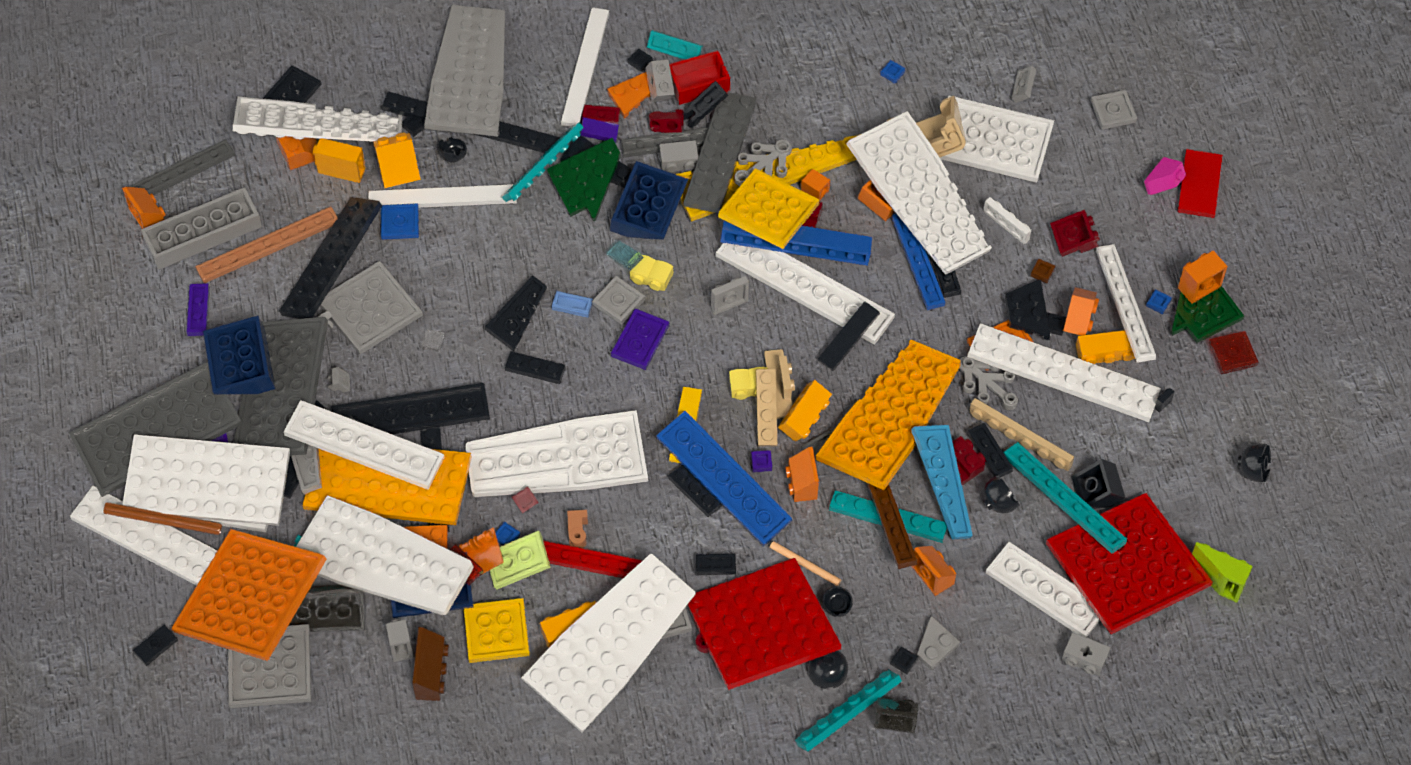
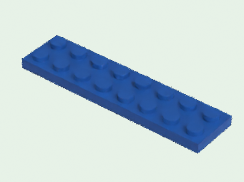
(724, 478)

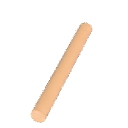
(805, 563)

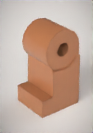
(577, 535)

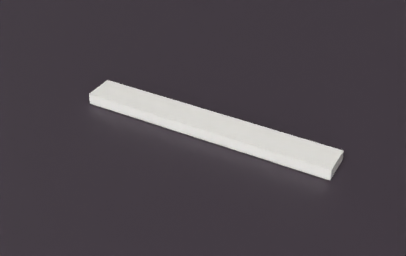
(585, 67)
(444, 196)
(1125, 303)

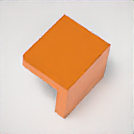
(815, 184)

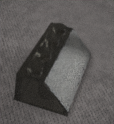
(332, 609)

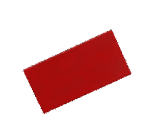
(1200, 184)

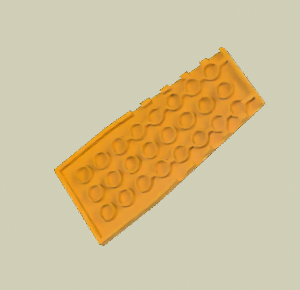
(877, 430)

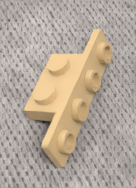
(784, 386)

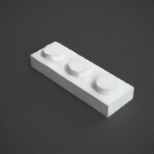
(1007, 220)

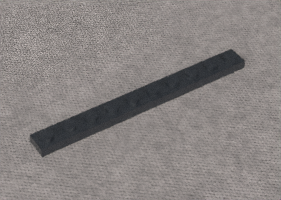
(506, 133)

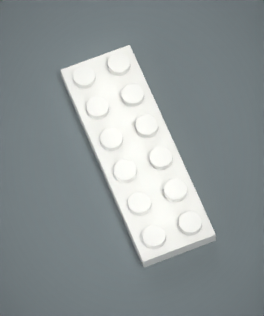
(1043, 589)

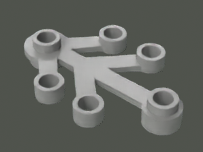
(764, 160)
(987, 379)

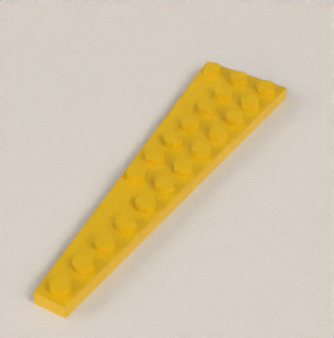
(798, 165)

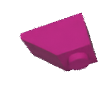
(1165, 176)

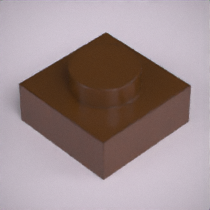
(1043, 271)

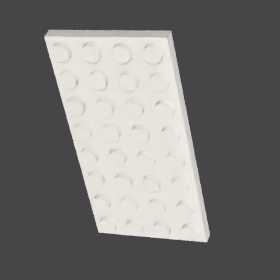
(207, 479)

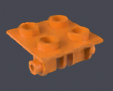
(484, 550)

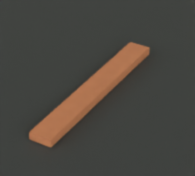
(266, 245)

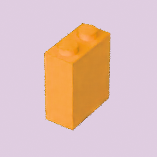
(339, 160)
(396, 160)

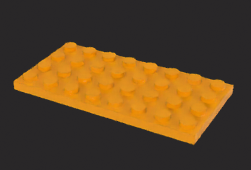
(392, 496)

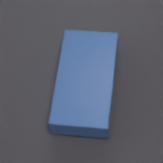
(572, 304)

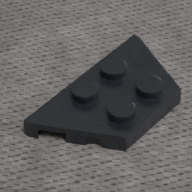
(1028, 310)

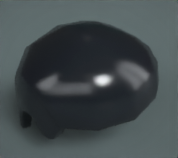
(452, 149)
(837, 601)

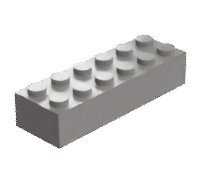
(201, 228)

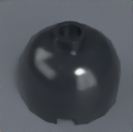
(1255, 462)
(999, 496)
(828, 670)

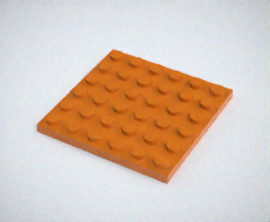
(249, 594)

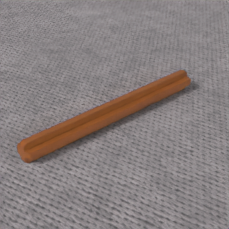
(163, 519)

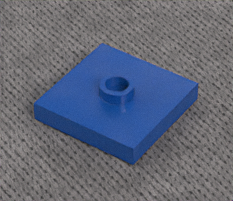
(400, 221)

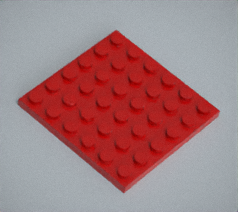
(1137, 578)
(762, 623)

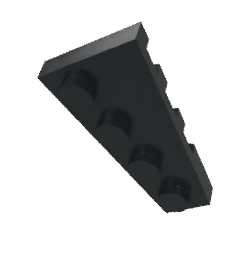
(581, 144)
(517, 313)

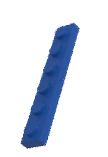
(919, 265)

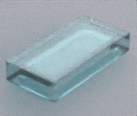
(624, 255)

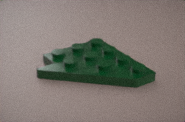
(586, 178)
(1206, 315)

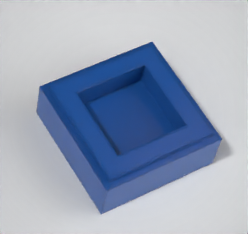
(893, 71)
(1159, 302)
(506, 534)

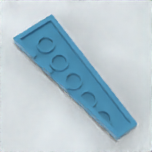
(942, 469)

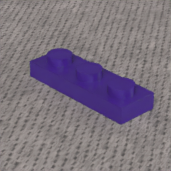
(198, 309)

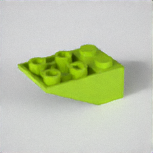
(1226, 572)

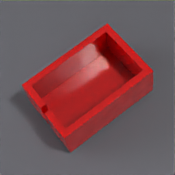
(696, 74)

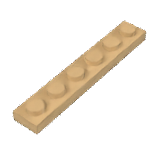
(1021, 434)

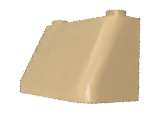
(944, 130)

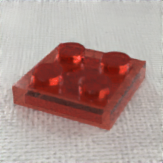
(1233, 352)

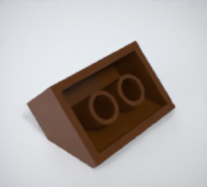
(429, 665)

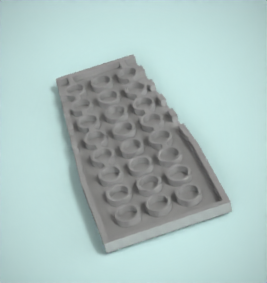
(469, 73)

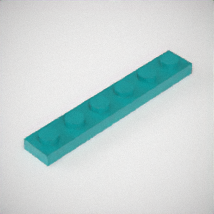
(538, 168)
(865, 510)
(848, 710)

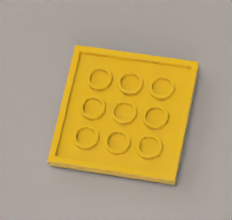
(768, 208)

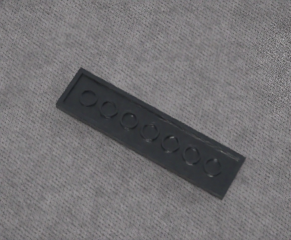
(330, 258)
(420, 409)

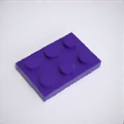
(640, 339)

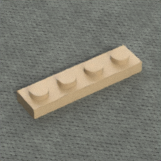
(766, 407)

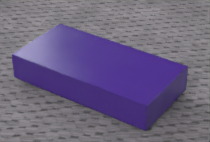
(599, 129)

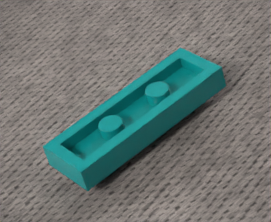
(673, 45)

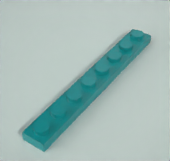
(1065, 498)

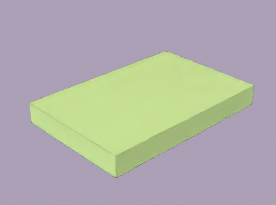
(521, 560)

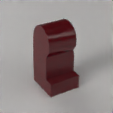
(667, 121)

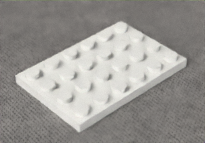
(1002, 140)

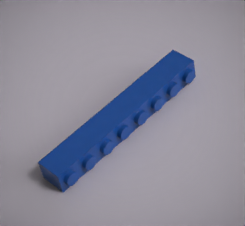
(808, 242)

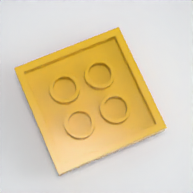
(496, 630)

